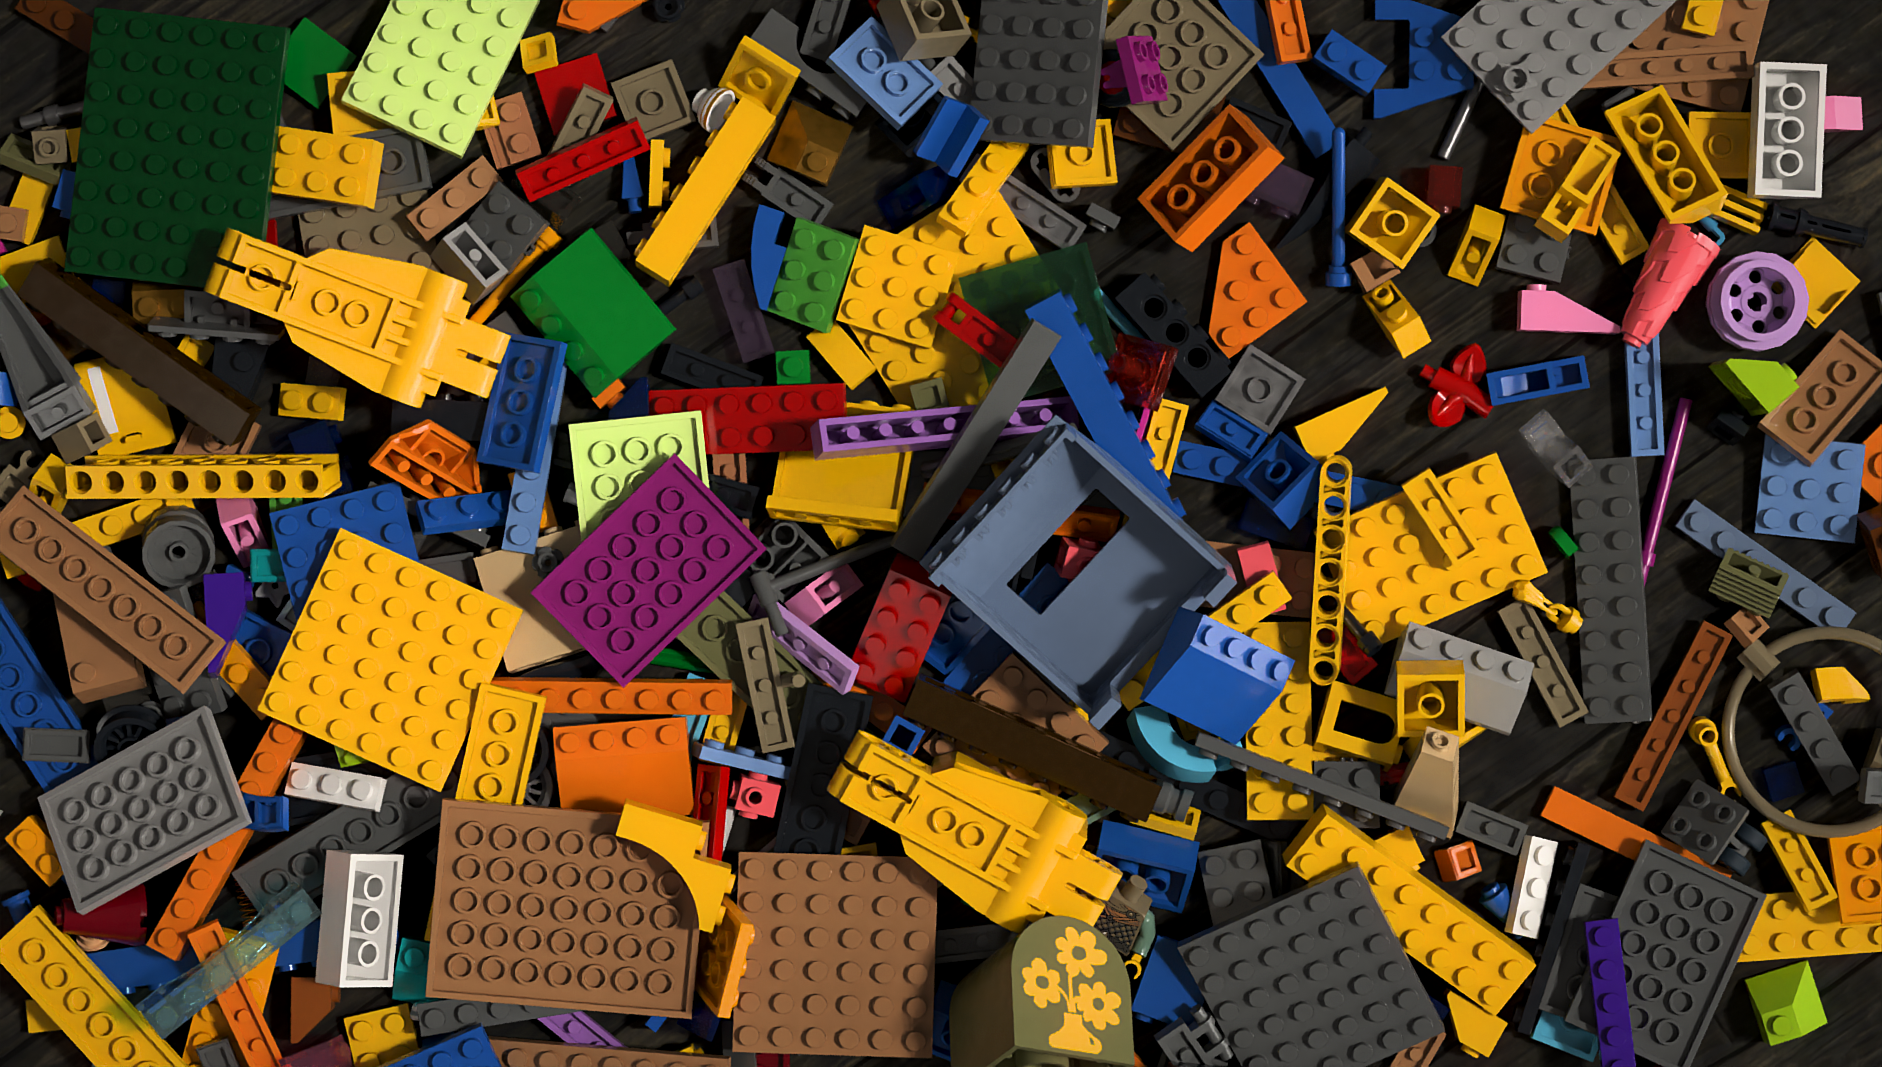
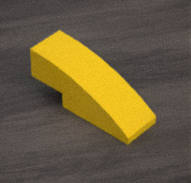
(1577, 189)

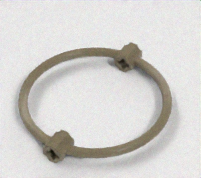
(1759, 662)

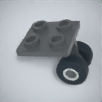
(1711, 821)

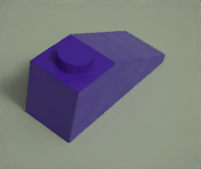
(225, 610)

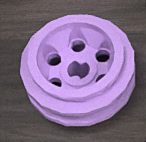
(1792, 299)

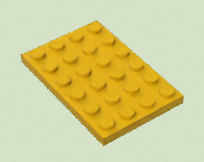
(1403, 572)

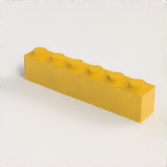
(705, 191)

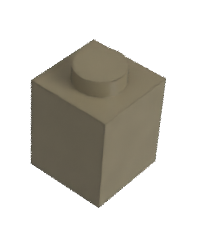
(81, 438)

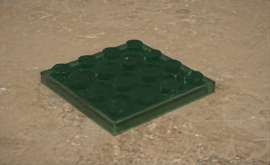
(1007, 289)

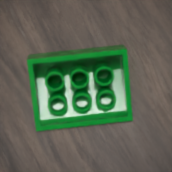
(596, 310)

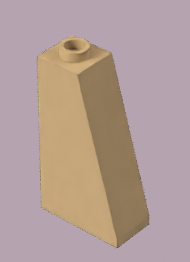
(1432, 779)

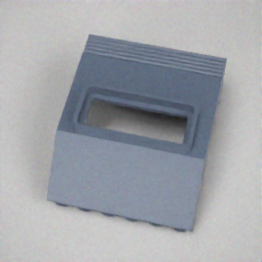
(1116, 606)

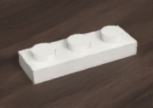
(335, 786)
(1531, 887)

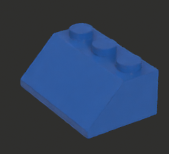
(1159, 858)

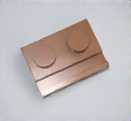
(515, 136)

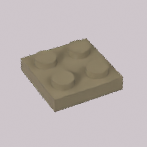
(655, 99)

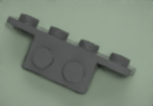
(213, 316)

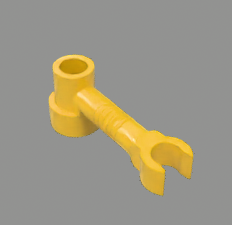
(1695, 730)

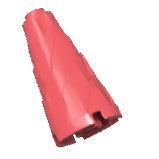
(1670, 270)

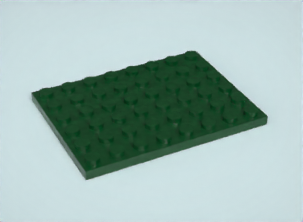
(174, 144)

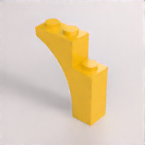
(676, 840)

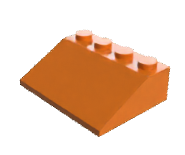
(625, 760)

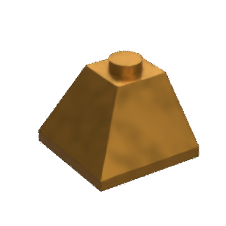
(809, 143)

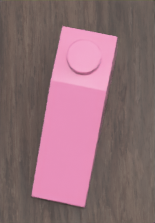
(1553, 312)

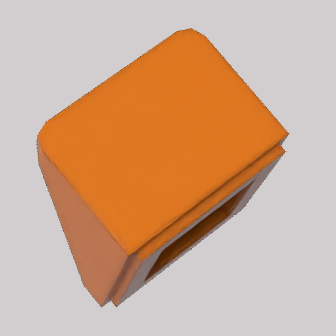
(1457, 861)

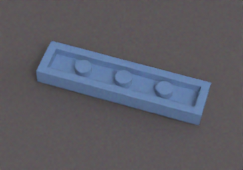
(1644, 399)

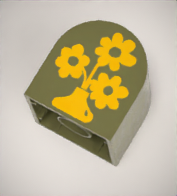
(1045, 1002)

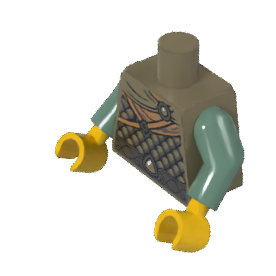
(1128, 920)

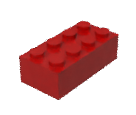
(900, 629)

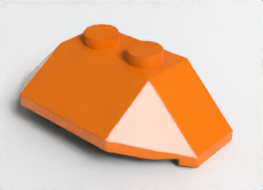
(430, 461)

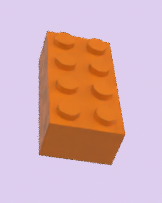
(1210, 178)

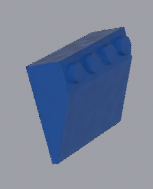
(1215, 676)

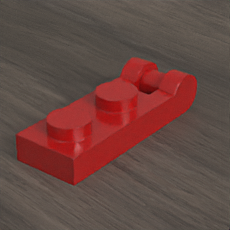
(976, 330)

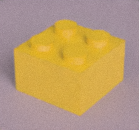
(1430, 696)

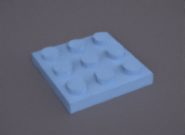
(1813, 500)

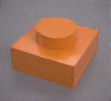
(611, 395)

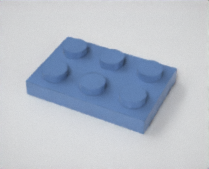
(874, 72)

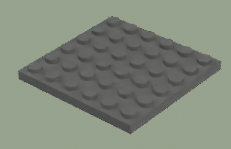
(1312, 979)

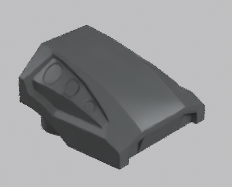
(788, 553)

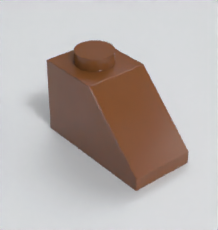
(310, 1004)

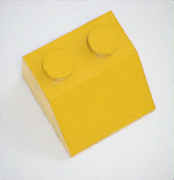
(1391, 222)

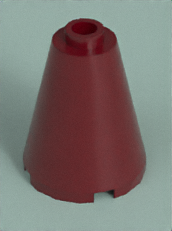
(114, 921)

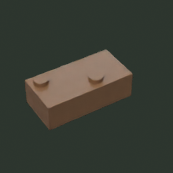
(95, 661)

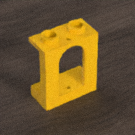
(1326, 737)

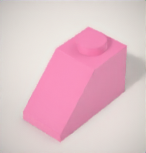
(1843, 114)
(242, 526)
(824, 594)

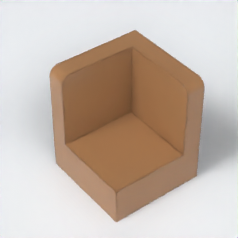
(1372, 271)

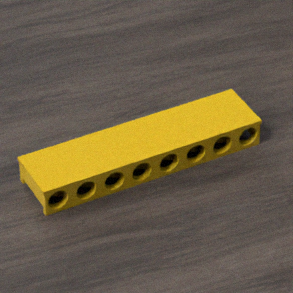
(204, 476)

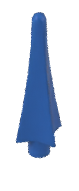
(631, 186)

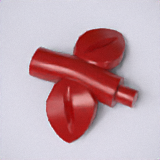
(1458, 387)

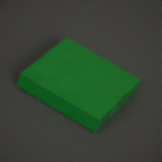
(309, 59)

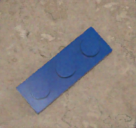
(463, 512)

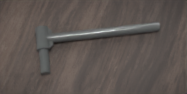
(768, 587)

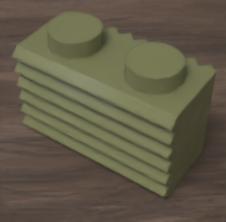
(1748, 583)

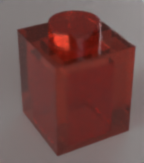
(1443, 188)

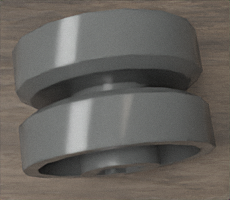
(178, 546)

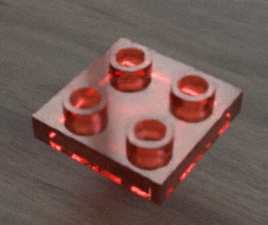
(1141, 370)

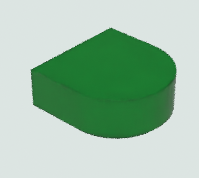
(1562, 541)

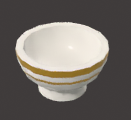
(711, 107)

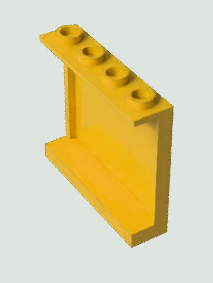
(847, 490)

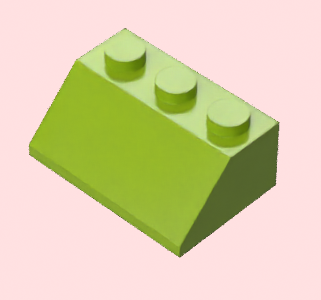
(1756, 383)

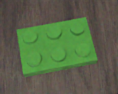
(813, 275)

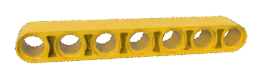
(1330, 586)

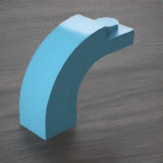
(1167, 751)

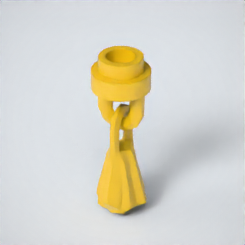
(1569, 619)

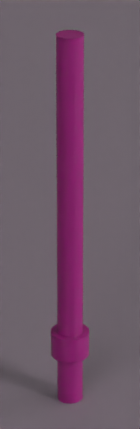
(1664, 484)

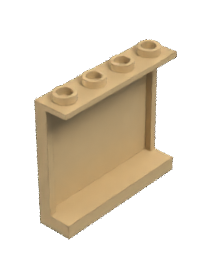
(510, 578)

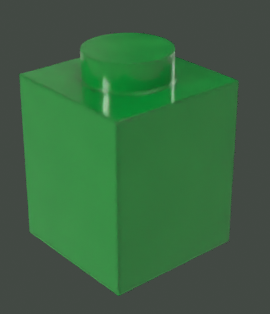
(793, 367)

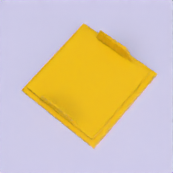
(1825, 280)

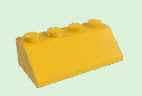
(1667, 157)

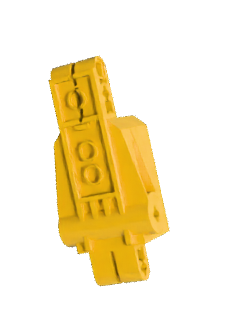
(365, 316)
(980, 833)

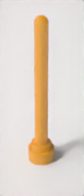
(548, 240)

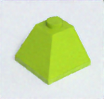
(1785, 1002)

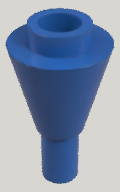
(1497, 900)

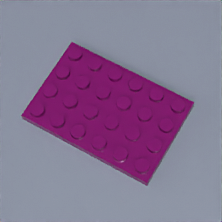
(648, 570)

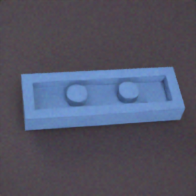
(741, 758)

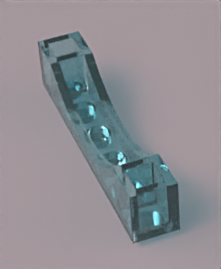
(189, 993)

